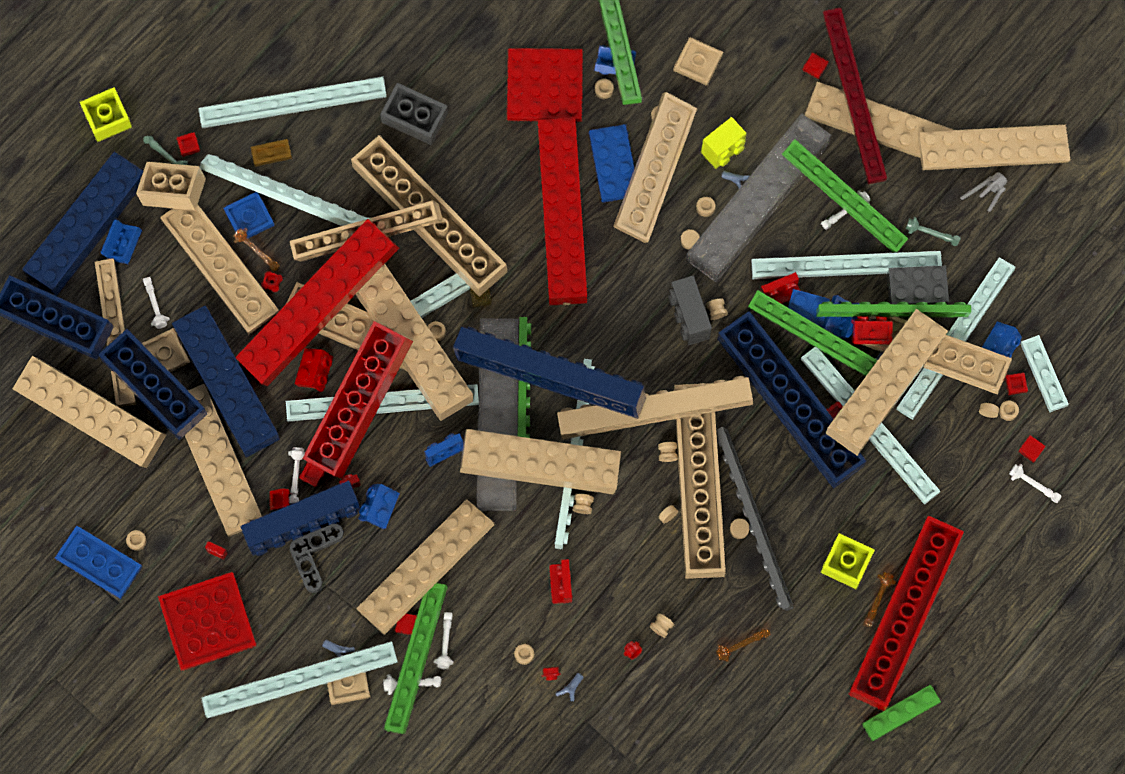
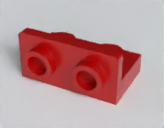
(782, 288)
(872, 330)
(560, 582)

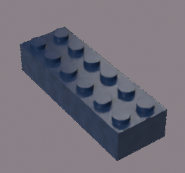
(54, 317)
(153, 384)
(300, 518)

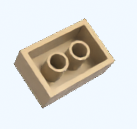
(171, 186)

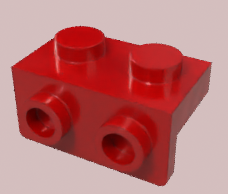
(314, 369)

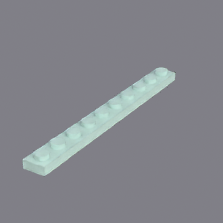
(292, 102)
(279, 191)
(841, 264)
(960, 330)
(392, 402)
(882, 438)
(567, 498)
(299, 679)

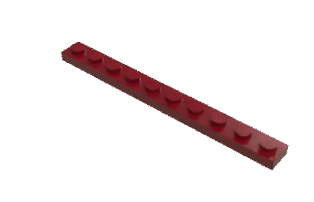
(854, 96)

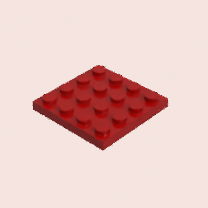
(544, 84)
(207, 621)

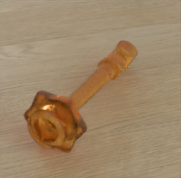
(241, 235)
(886, 580)
(723, 652)

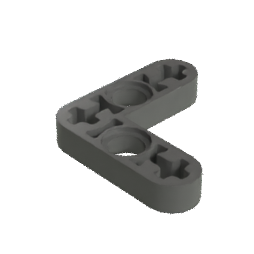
(305, 555)

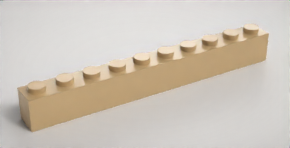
(658, 408)

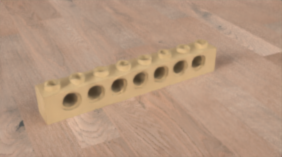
(390, 223)

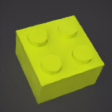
(105, 114)
(724, 143)
(847, 561)

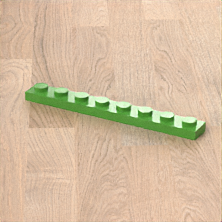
(620, 51)
(844, 196)
(901, 309)
(812, 333)
(523, 401)
(415, 659)

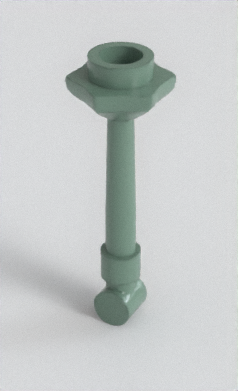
(150, 140)
(913, 225)

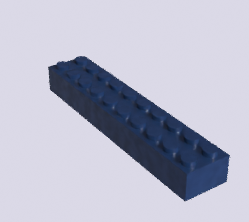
(550, 372)
(789, 398)

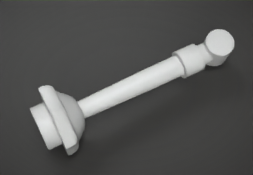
(834, 218)
(159, 320)
(297, 454)
(1017, 472)
(444, 661)
(390, 684)

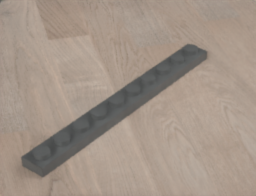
(756, 527)

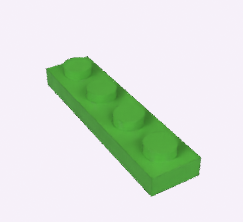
(901, 713)

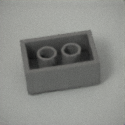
(414, 114)
(917, 285)
(689, 310)

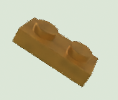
(271, 152)

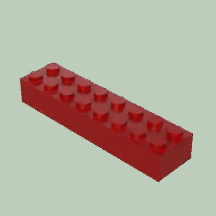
(357, 399)

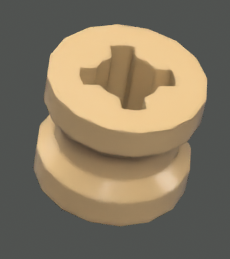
(716, 309)
(668, 451)
(583, 503)
(661, 625)

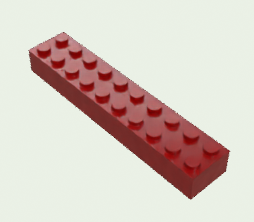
(562, 211)
(317, 302)
(906, 613)

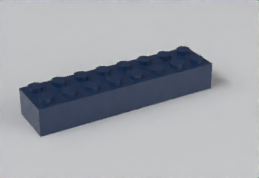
(84, 224)
(225, 381)

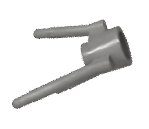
(994, 184)

